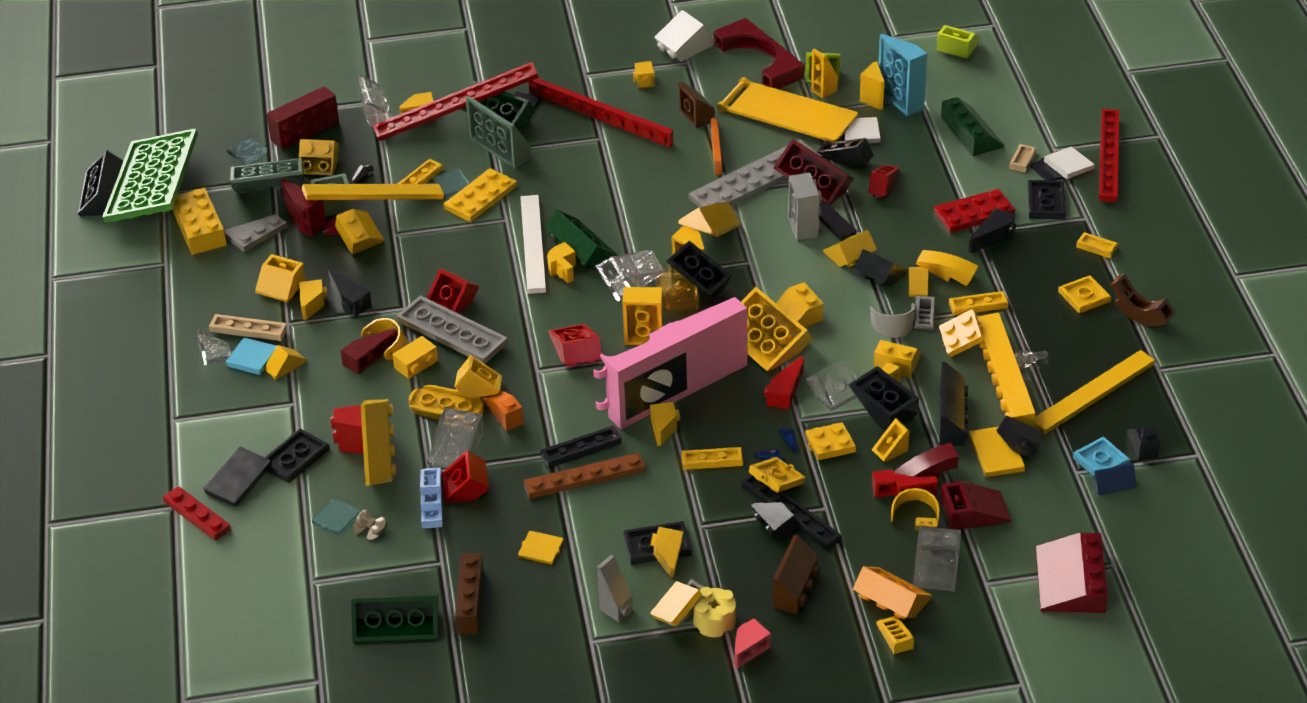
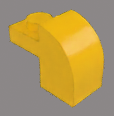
(561, 262)

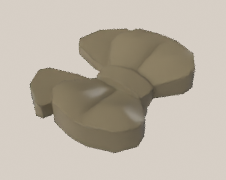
(366, 520)

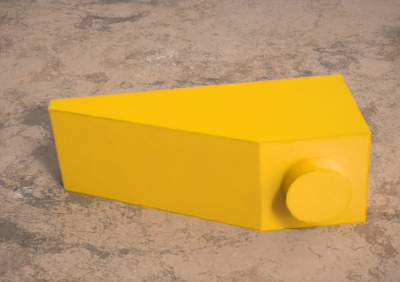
(823, 77)

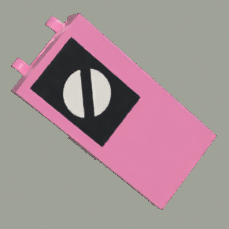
(675, 362)

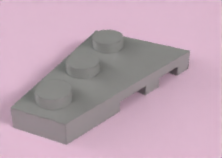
(255, 232)

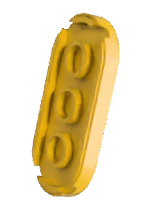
(433, 399)

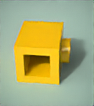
(644, 74)

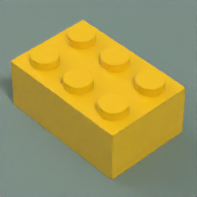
(641, 313)

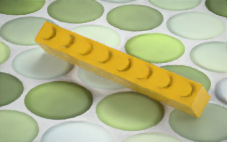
(1005, 370)

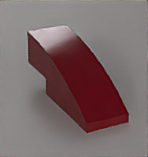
(931, 462)

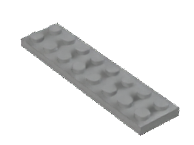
(742, 182)

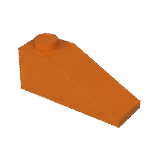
(505, 409)

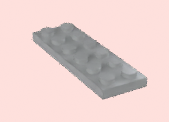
(452, 329)

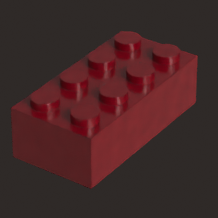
(303, 117)

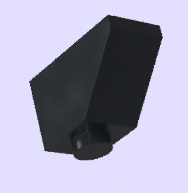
(1020, 436)
(1144, 442)

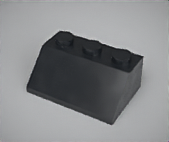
(700, 269)

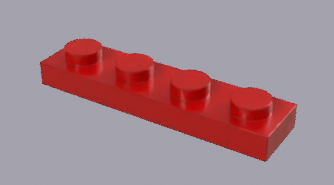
(197, 513)

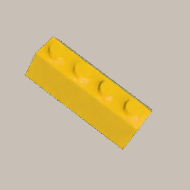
(377, 441)

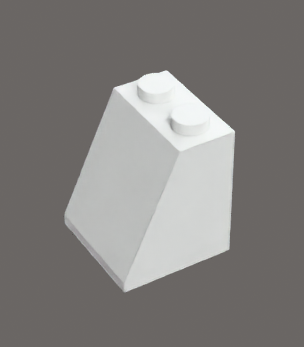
(683, 37)

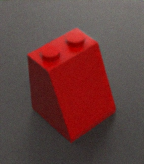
(348, 429)

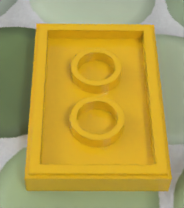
(994, 454)

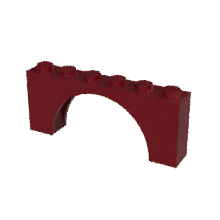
(745, 34)

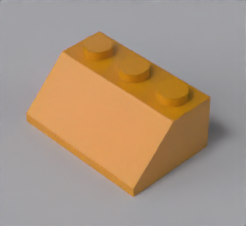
(890, 592)

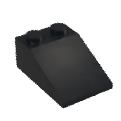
(884, 397)

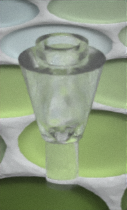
(1026, 358)

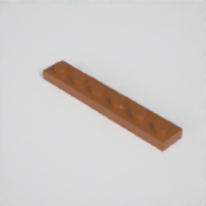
(584, 475)

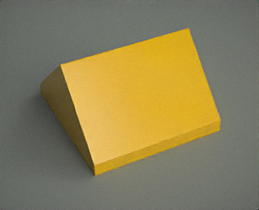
(872, 86)

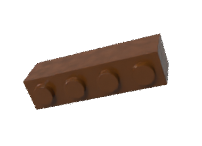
(469, 593)

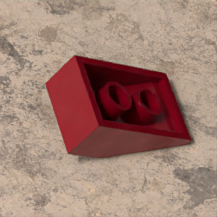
(306, 214)

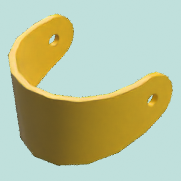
(382, 325)
(913, 495)

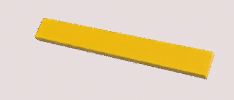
(372, 191)
(1093, 391)

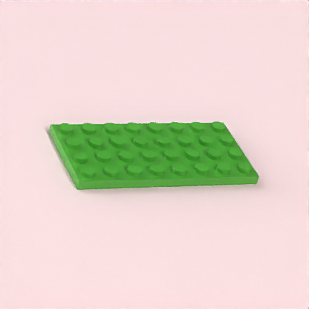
(150, 176)

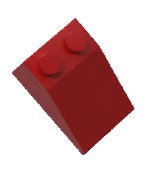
(576, 344)

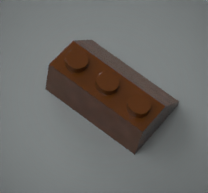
(795, 576)

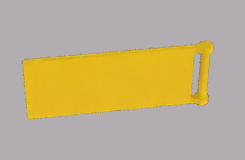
(788, 110)

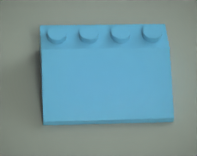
(903, 73)

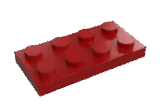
(972, 210)

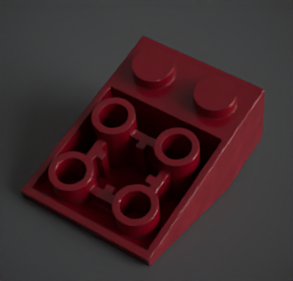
(972, 505)

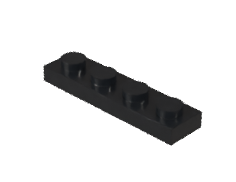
(581, 446)

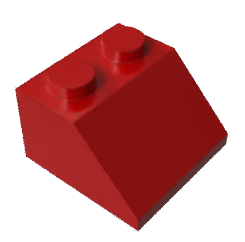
(452, 291)
(465, 479)

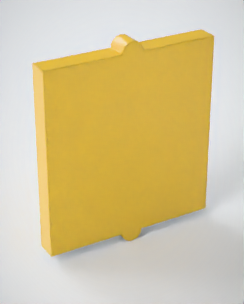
(540, 547)

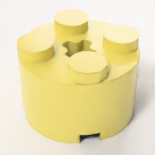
(714, 612)

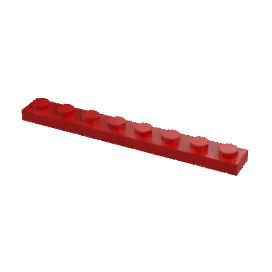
(1109, 155)

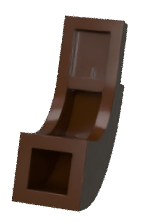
(1138, 308)

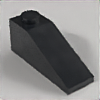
(848, 152)
(992, 230)
(350, 294)

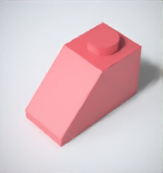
(750, 642)

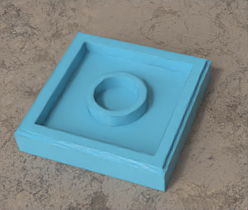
(251, 356)
(1100, 455)

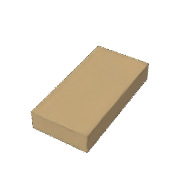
(1022, 158)

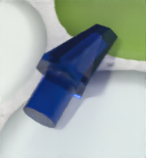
(790, 437)
(768, 454)

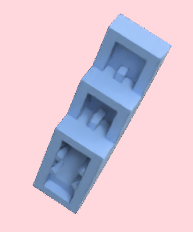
(431, 498)

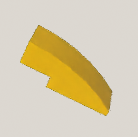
(947, 266)

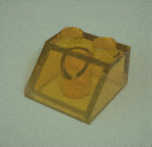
(677, 290)

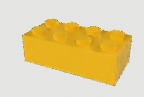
(199, 221)

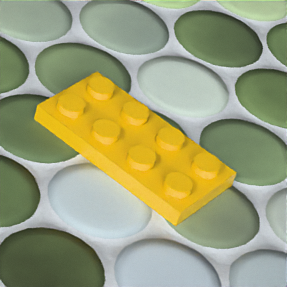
(480, 195)

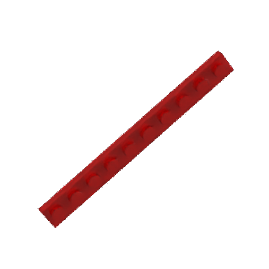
(455, 101)
(602, 112)

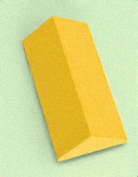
(712, 219)

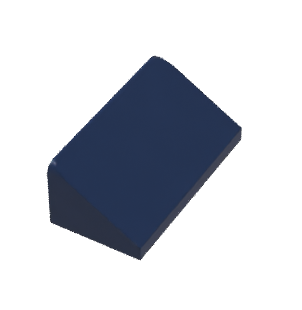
(1114, 479)

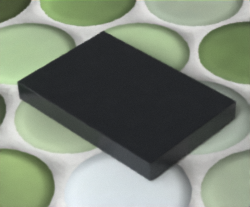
(1046, 199)
(296, 455)
(237, 476)
(639, 542)

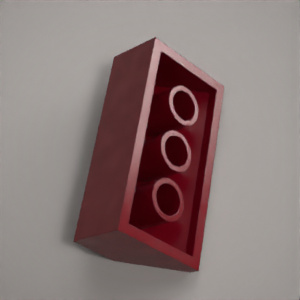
(801, 160)

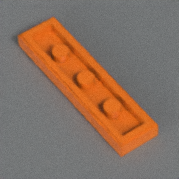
(716, 146)

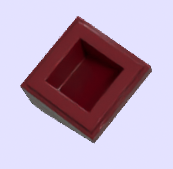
(330, 228)

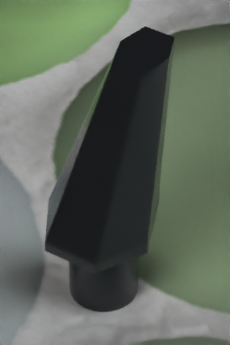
(361, 173)

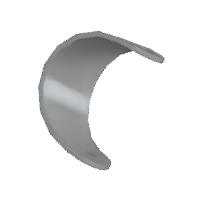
(893, 325)

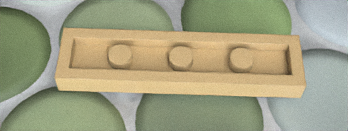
(248, 327)

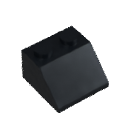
(879, 269)

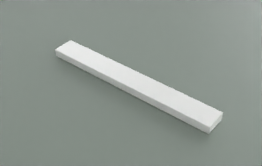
(533, 244)

